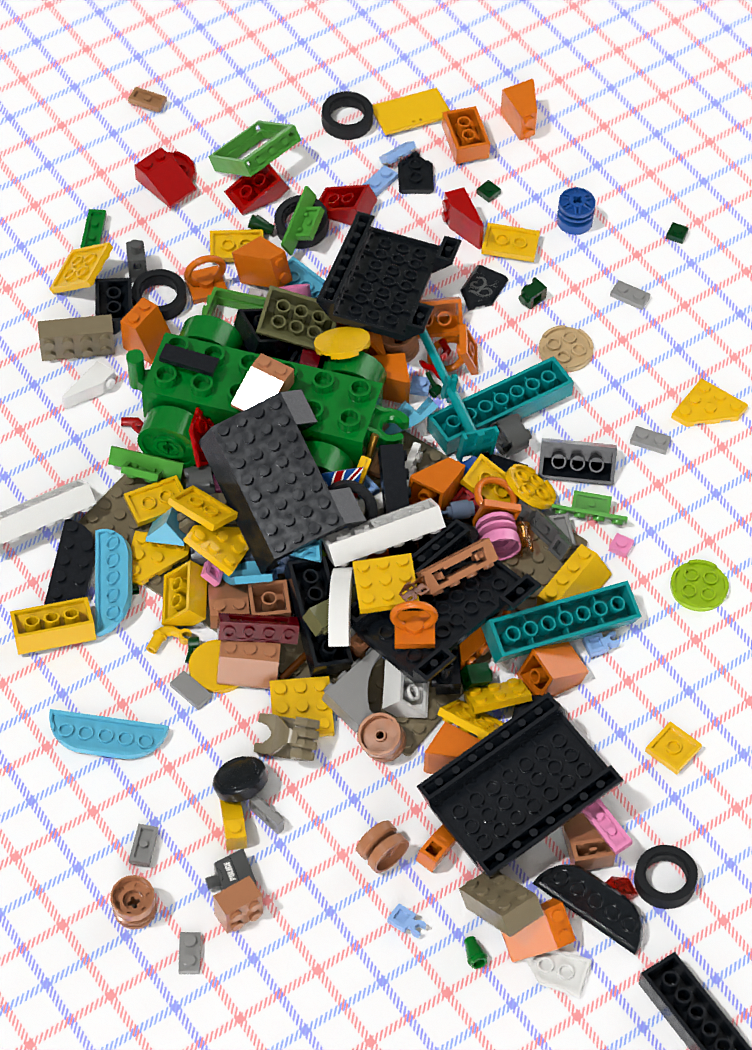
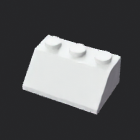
(402, 695)

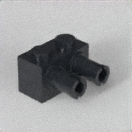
(448, 679)

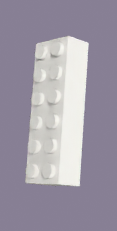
(45, 510)
(384, 532)

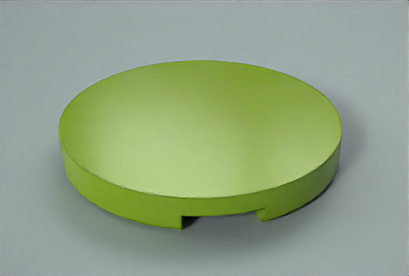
(699, 585)

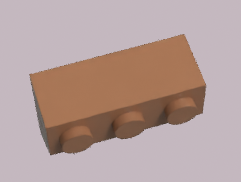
(248, 663)

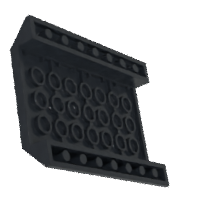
(517, 785)

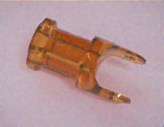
(526, 540)

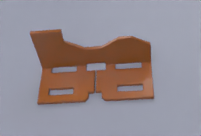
(415, 591)

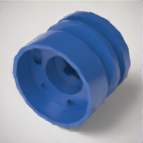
(576, 211)

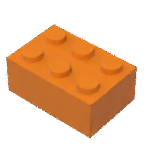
(465, 134)

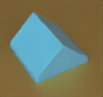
(166, 529)

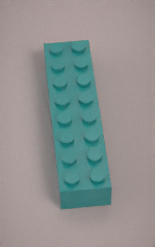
(520, 394)
(561, 621)

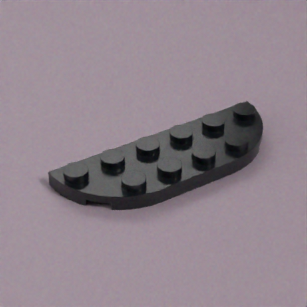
(72, 564)
(594, 903)

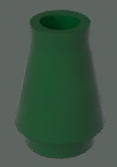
(258, 222)

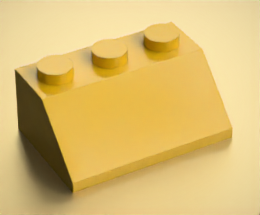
(184, 596)

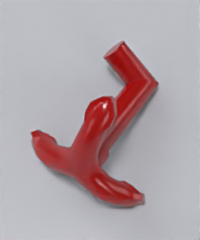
(446, 351)

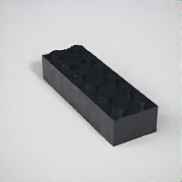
(309, 586)
(689, 1007)

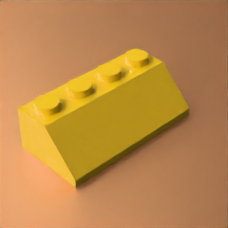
(578, 575)
(53, 625)

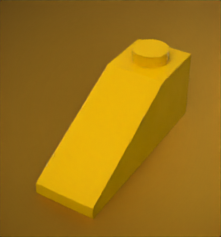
(233, 825)

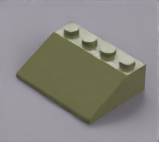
(292, 318)

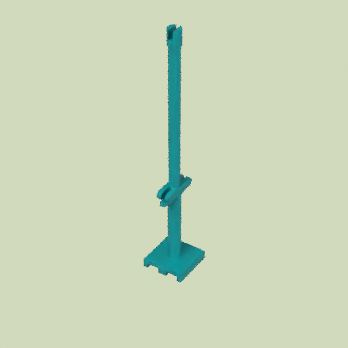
(474, 440)

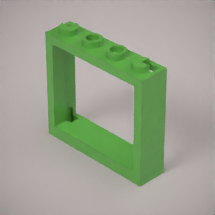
(281, 138)
(232, 299)

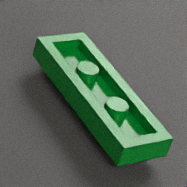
(94, 227)

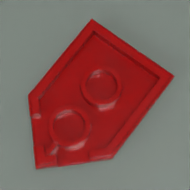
(197, 430)

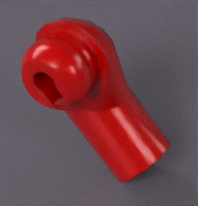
(134, 422)

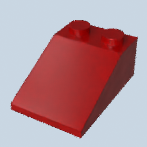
(164, 177)
(257, 190)
(345, 201)
(462, 216)

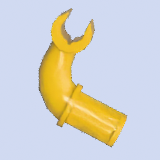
(161, 635)

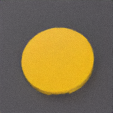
(342, 342)
(530, 487)
(204, 667)

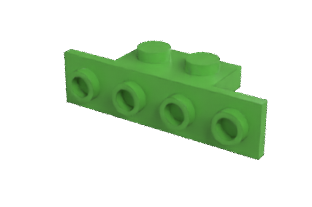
(303, 222)
(144, 465)
(592, 506)

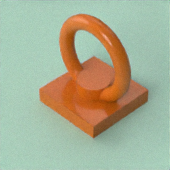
(202, 281)
(466, 349)
(488, 506)
(414, 628)

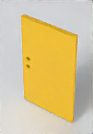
(410, 111)

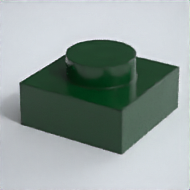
(488, 191)
(677, 233)

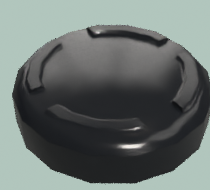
(240, 779)

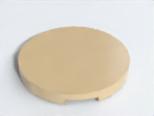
(568, 345)

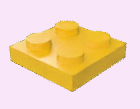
(673, 747)

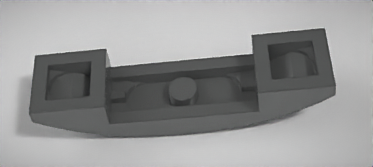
(546, 530)

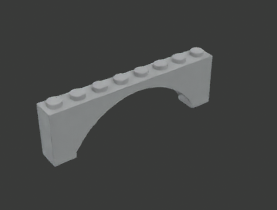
(350, 693)

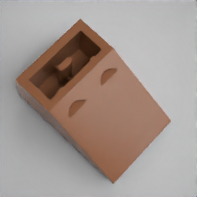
(586, 845)

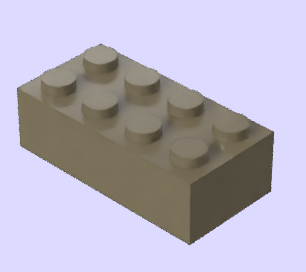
(76, 337)
(501, 902)

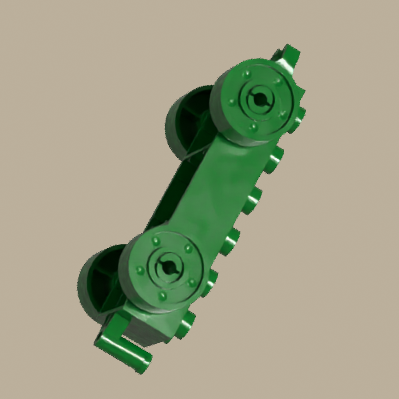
(342, 396)

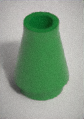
(475, 954)

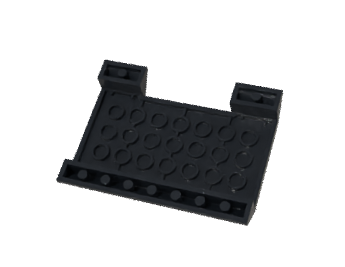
(382, 280)
(274, 479)
(459, 608)

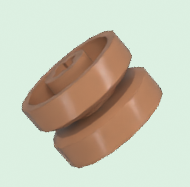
(381, 737)
(382, 846)

